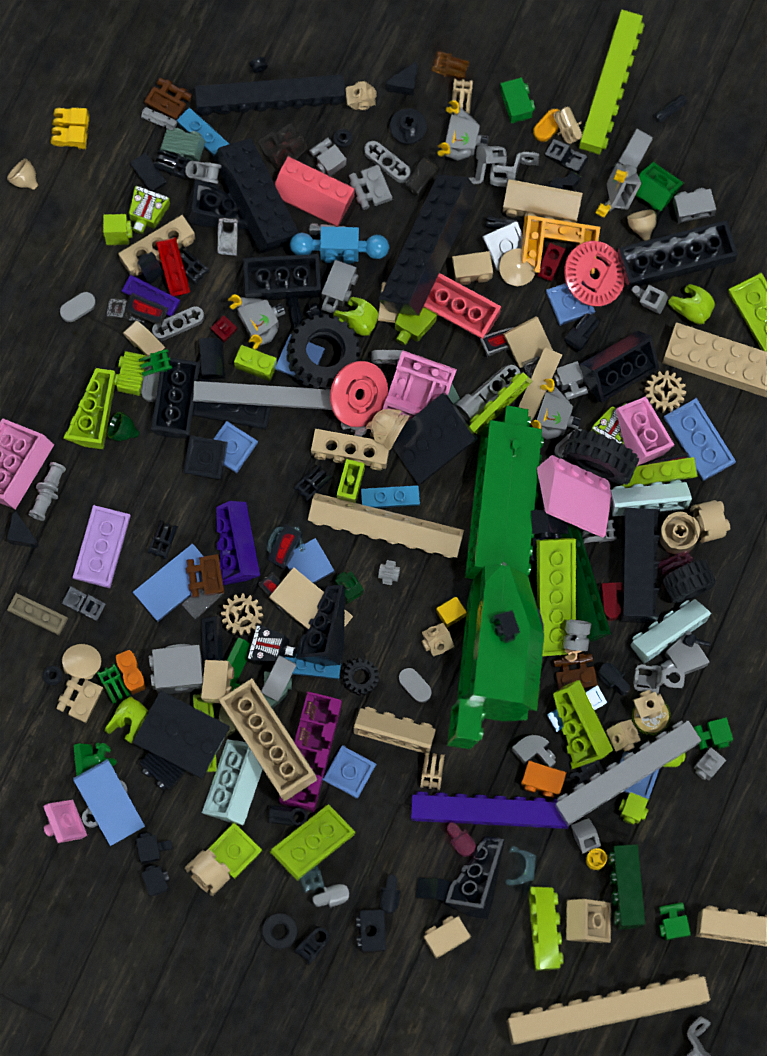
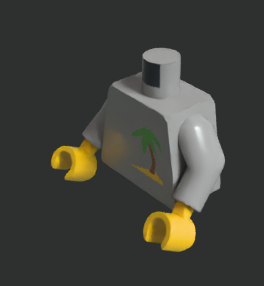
(461, 135)
(621, 188)
(258, 318)
(554, 413)

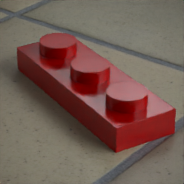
(173, 266)

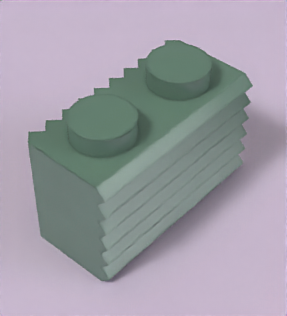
(186, 144)

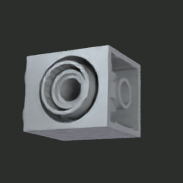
(177, 669)

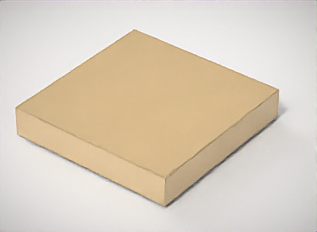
(527, 341)

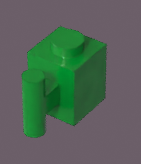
(717, 732)
(675, 926)

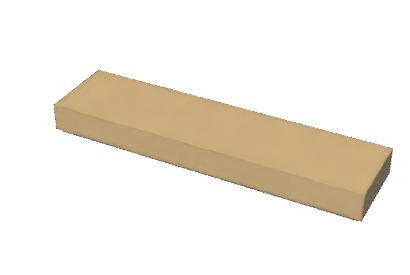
(544, 370)

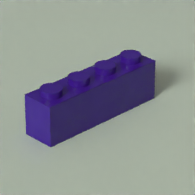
(236, 543)

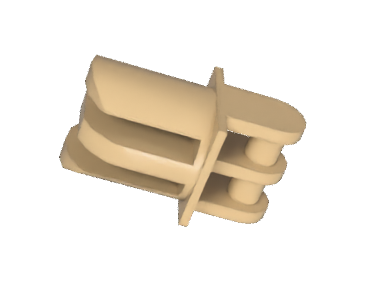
(462, 93)
(567, 125)
(432, 773)

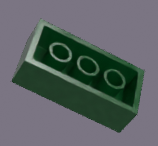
(627, 887)

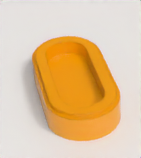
(546, 127)

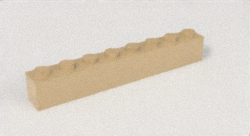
(385, 525)

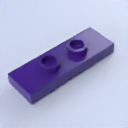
(152, 293)

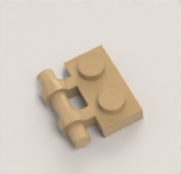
(85, 700)

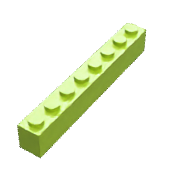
(610, 83)

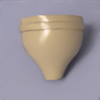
(23, 175)
(642, 223)

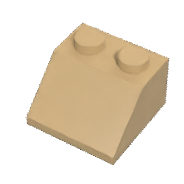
(588, 921)

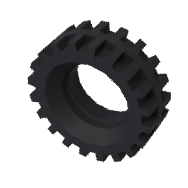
(601, 456)

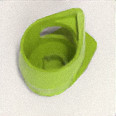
(696, 308)
(361, 319)
(128, 713)

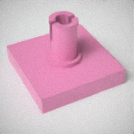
(64, 821)

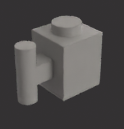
(330, 160)
(651, 298)
(569, 378)

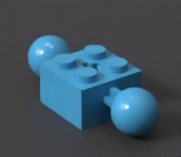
(339, 245)

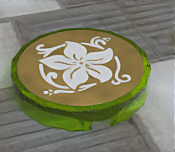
(654, 725)

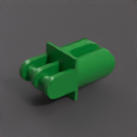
(158, 361)
(112, 682)

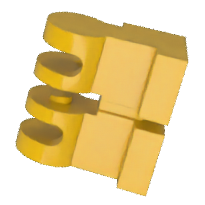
(77, 121)

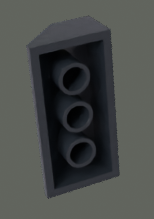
(620, 365)

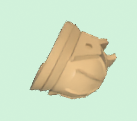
(387, 426)

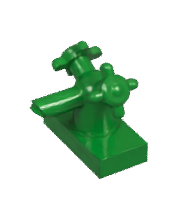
(86, 759)

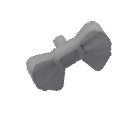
(359, 431)

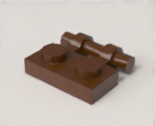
(165, 103)
(211, 576)
(585, 675)

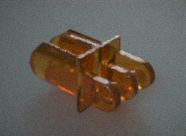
(453, 65)

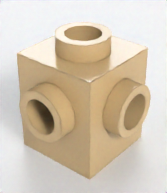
(360, 96)
(437, 639)
(642, 708)
(623, 736)

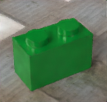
(516, 100)

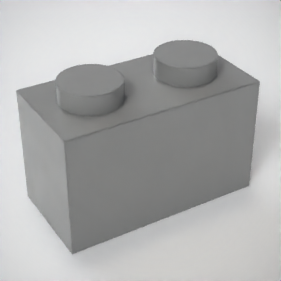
(694, 205)

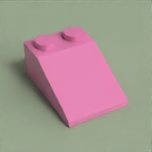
(643, 430)

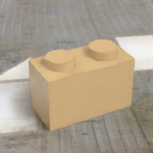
(472, 268)
(216, 680)
(446, 937)

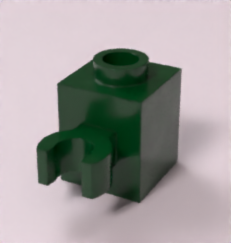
(352, 586)

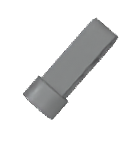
(473, 404)

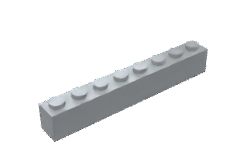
(627, 773)

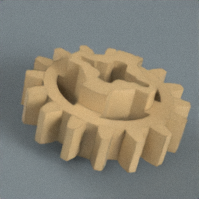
(657, 391)
(252, 620)

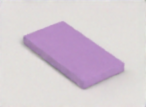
(101, 546)

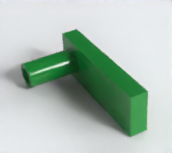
(238, 659)

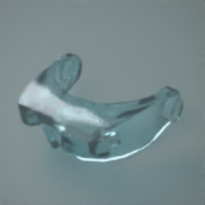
(276, 533)
(530, 867)

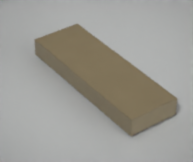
(37, 614)

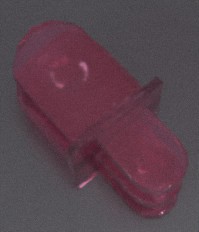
(677, 564)
(461, 840)

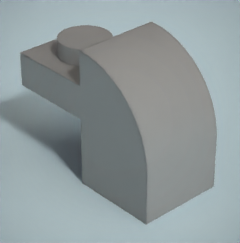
(534, 746)

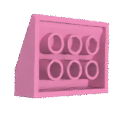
(20, 460)
(575, 495)

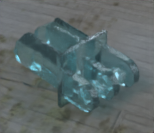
(309, 876)

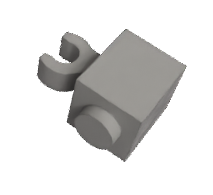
(709, 764)

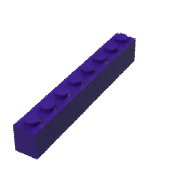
(486, 811)

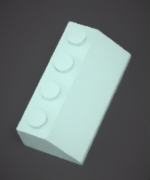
(657, 496)
(670, 630)
(233, 783)

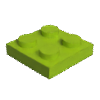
(235, 850)

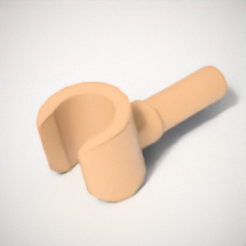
(572, 654)

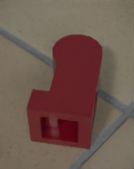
(551, 261)
(609, 600)

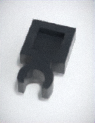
(587, 771)

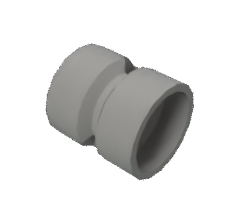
(577, 635)

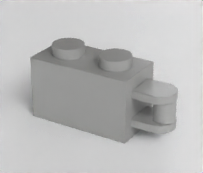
(338, 286)

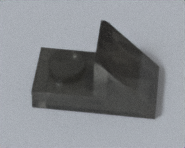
(227, 235)

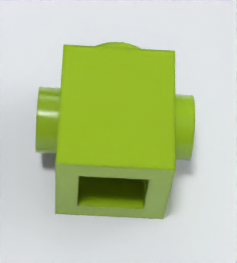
(633, 808)

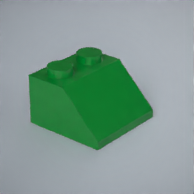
(657, 186)

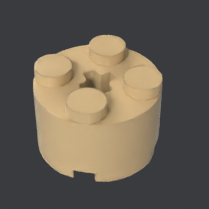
(710, 520)
(685, 524)
(208, 872)

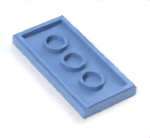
(699, 439)
(169, 585)
(108, 802)

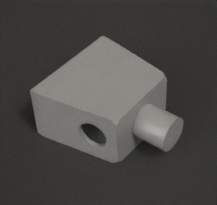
(685, 657)

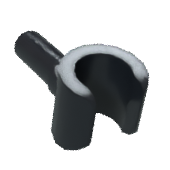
(689, 640)

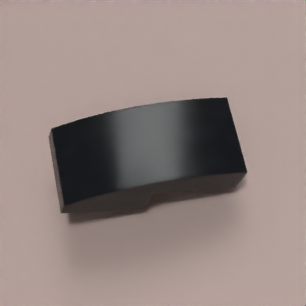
(150, 267)

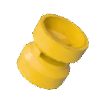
(594, 856)

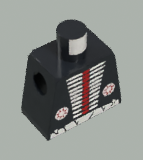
(268, 646)

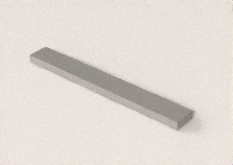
(261, 395)

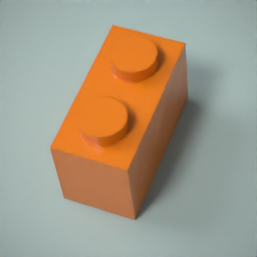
(543, 779)

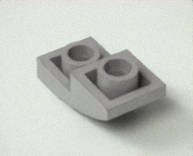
(636, 148)
(278, 678)

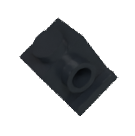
(505, 626)

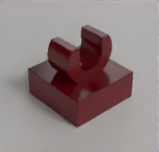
(224, 328)

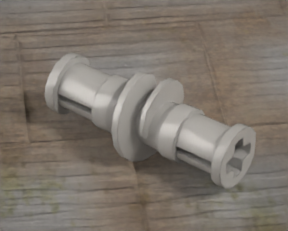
(46, 491)

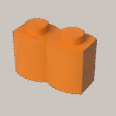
(131, 675)

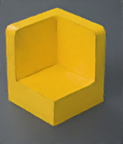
(451, 612)

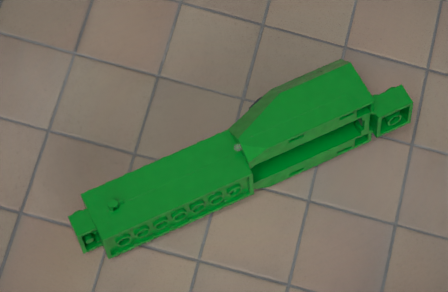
(495, 676)

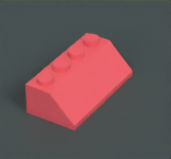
(314, 191)
(462, 306)

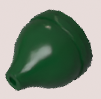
(122, 428)

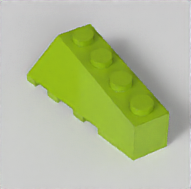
(92, 416)
(581, 725)
(544, 928)

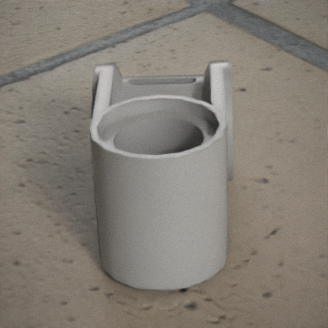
(203, 171)

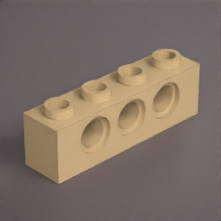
(176, 227)
(343, 441)

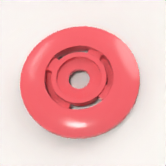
(578, 269)
(342, 395)

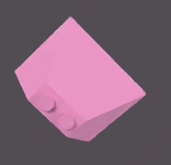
(417, 384)

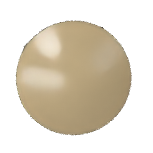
(513, 270)
(81, 661)

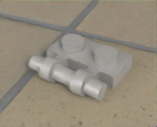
(375, 184)

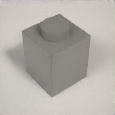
(585, 835)

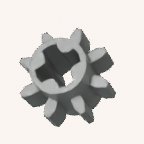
(389, 572)

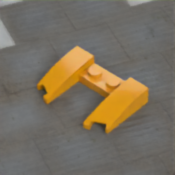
(538, 228)

